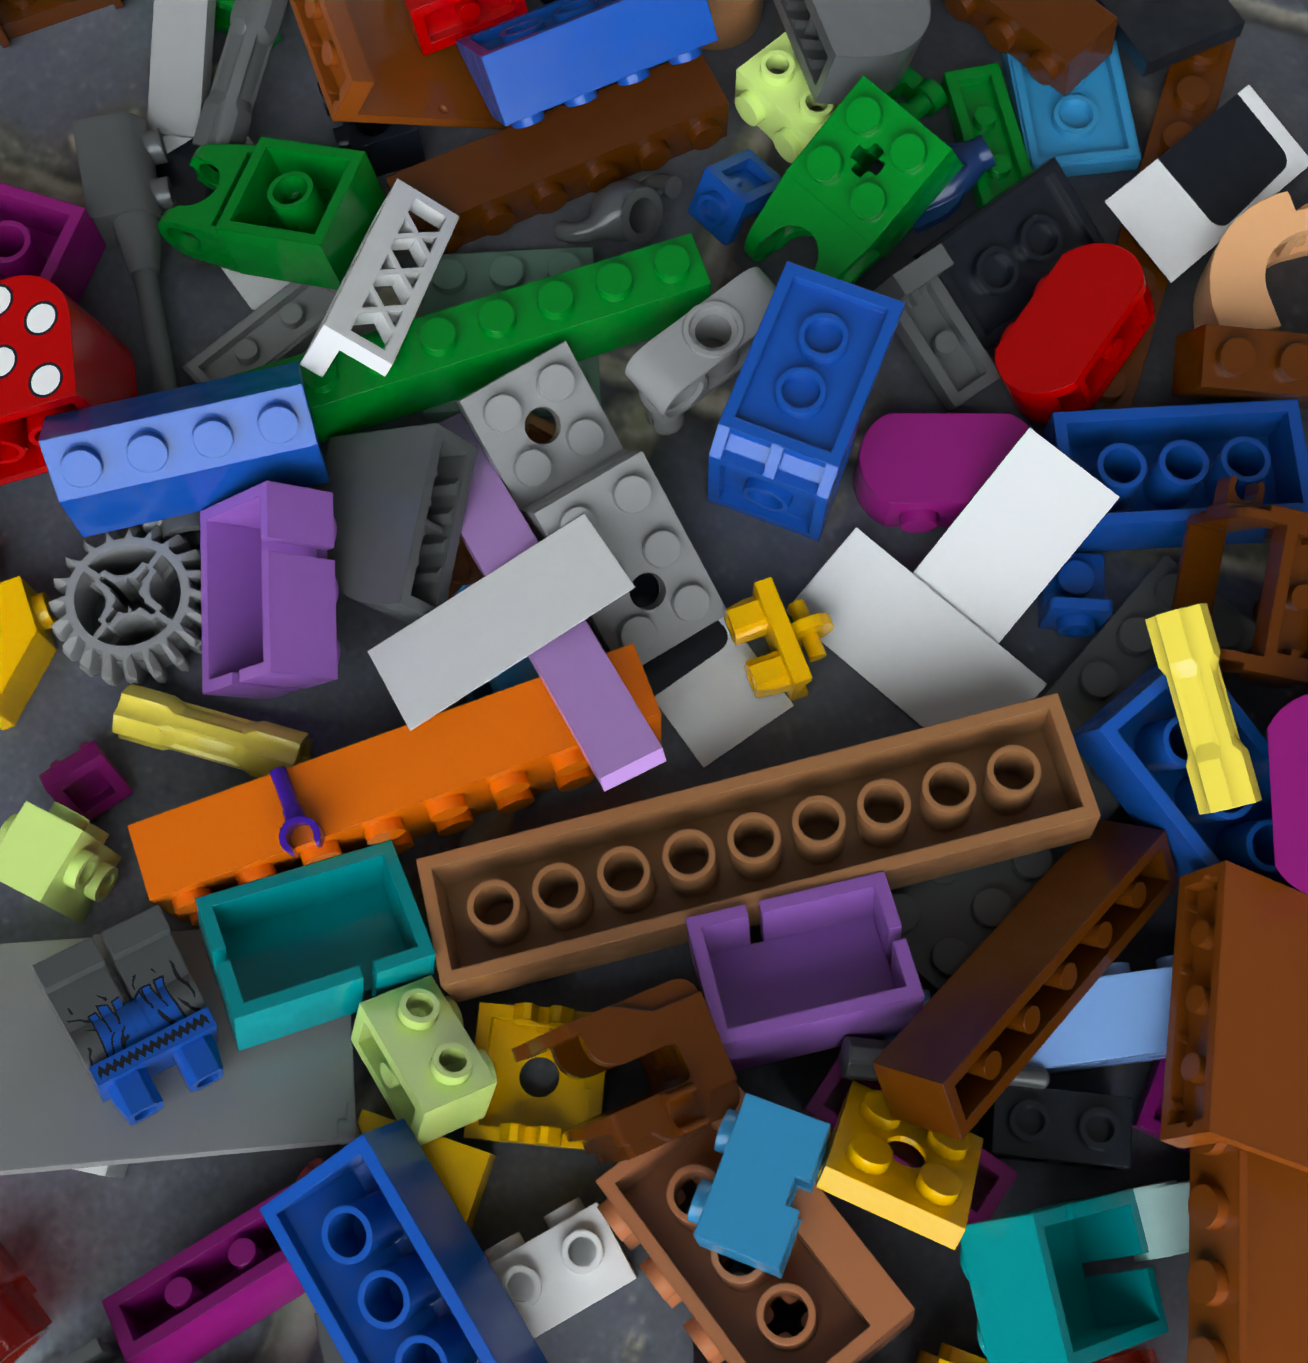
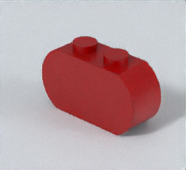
(1075, 331)

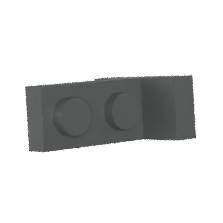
(938, 332)

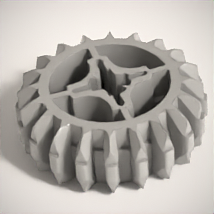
(112, 645)

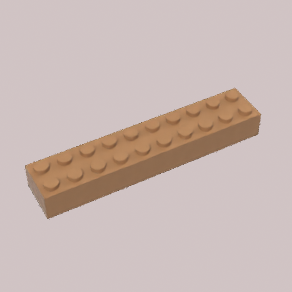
(634, 872)

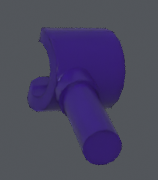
(292, 812)

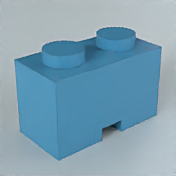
(750, 1200)

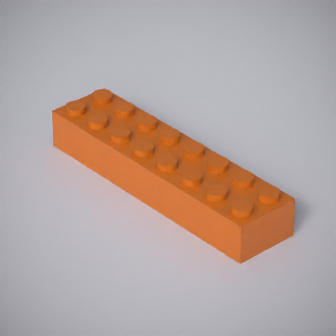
(377, 791)

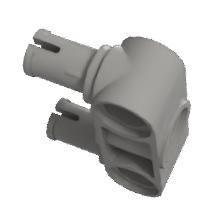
(680, 371)

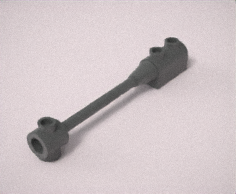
(125, 204)

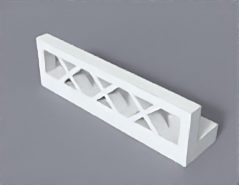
(365, 274)

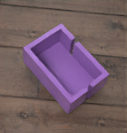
(268, 592)
(811, 976)

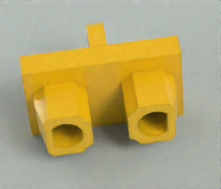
(785, 666)

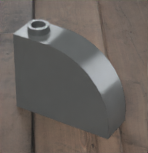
(851, 39)
(398, 515)

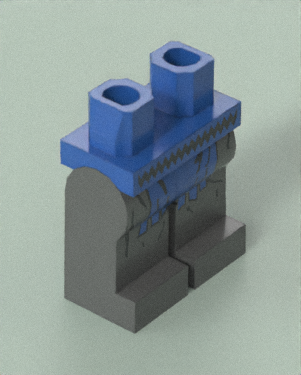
(148, 1034)

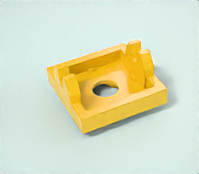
(512, 1112)
(864, 1173)

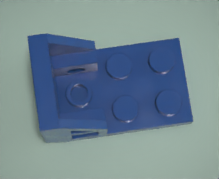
(800, 400)

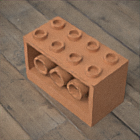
(829, 1274)

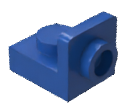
(731, 193)
(1076, 598)

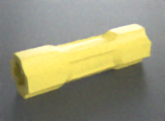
(172, 724)
(1216, 757)

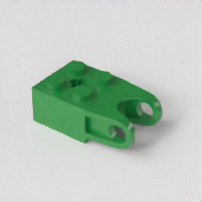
(840, 204)
(278, 210)

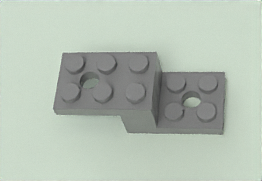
(593, 475)

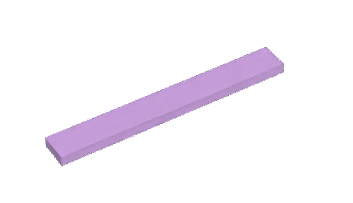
(573, 665)

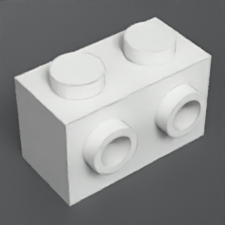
(562, 1267)

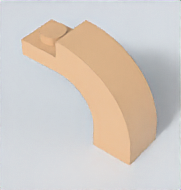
(1234, 281)

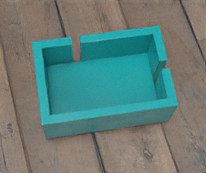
(313, 942)
(1033, 1285)

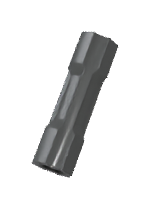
(240, 71)

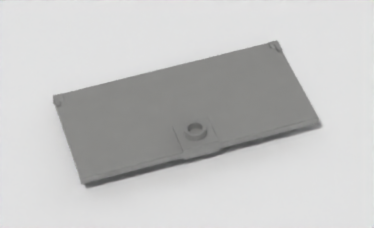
(269, 1099)

